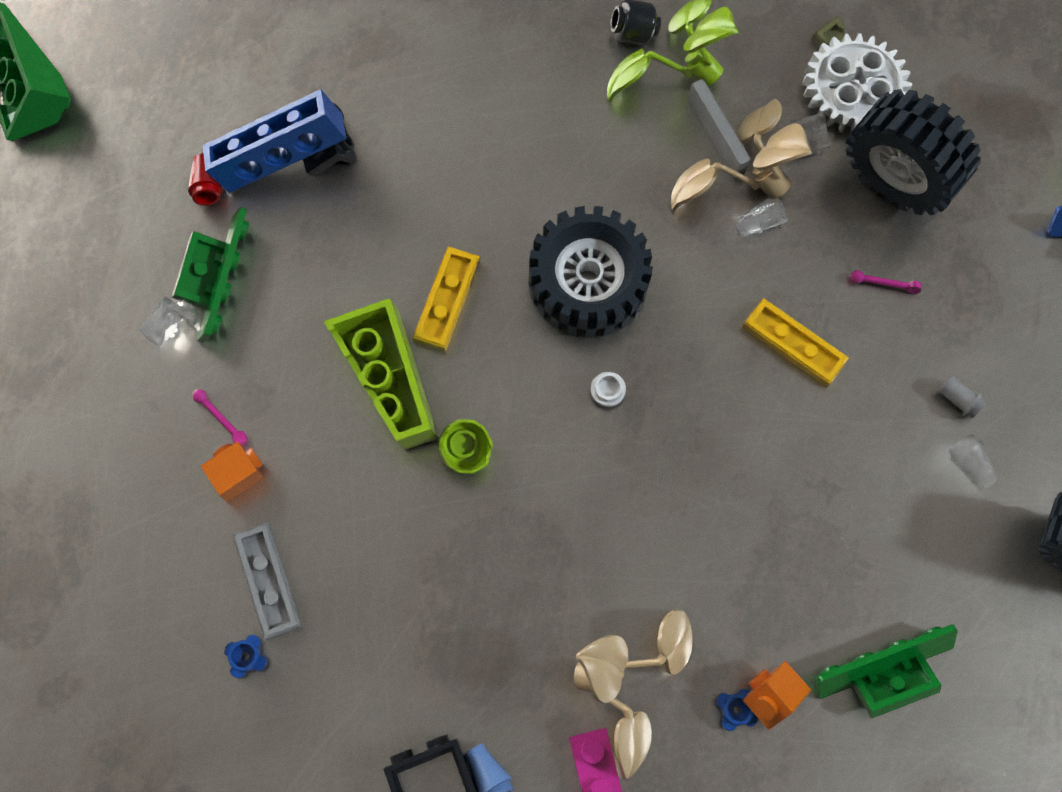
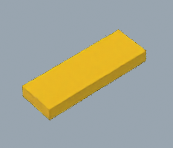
(446, 299)
(795, 342)

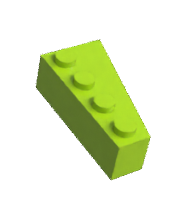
(384, 364)

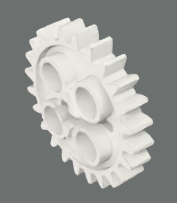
(856, 80)

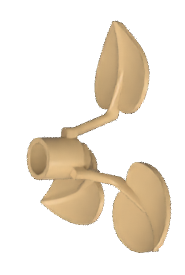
(781, 148)
(602, 672)

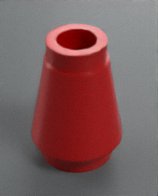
(203, 184)

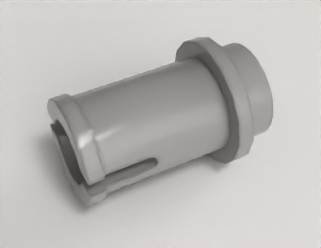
(962, 397)

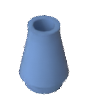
(487, 772)

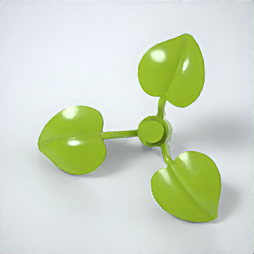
(699, 61)

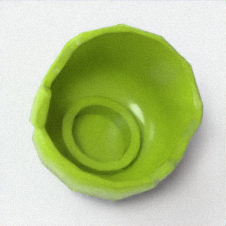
(465, 446)

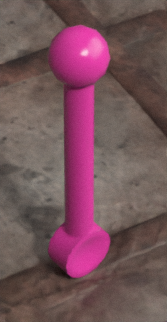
(912, 287)
(200, 397)

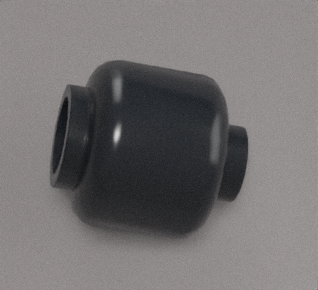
(635, 22)

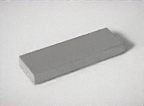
(718, 127)
(267, 581)

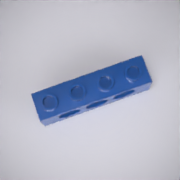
(274, 141)

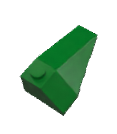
(28, 81)

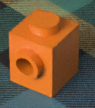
(233, 470)
(776, 694)

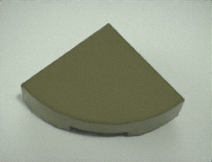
(832, 29)

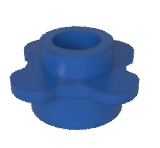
(235, 652)
(732, 719)

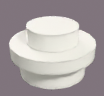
(608, 389)

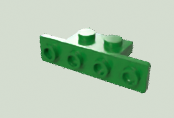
(206, 270)
(893, 675)

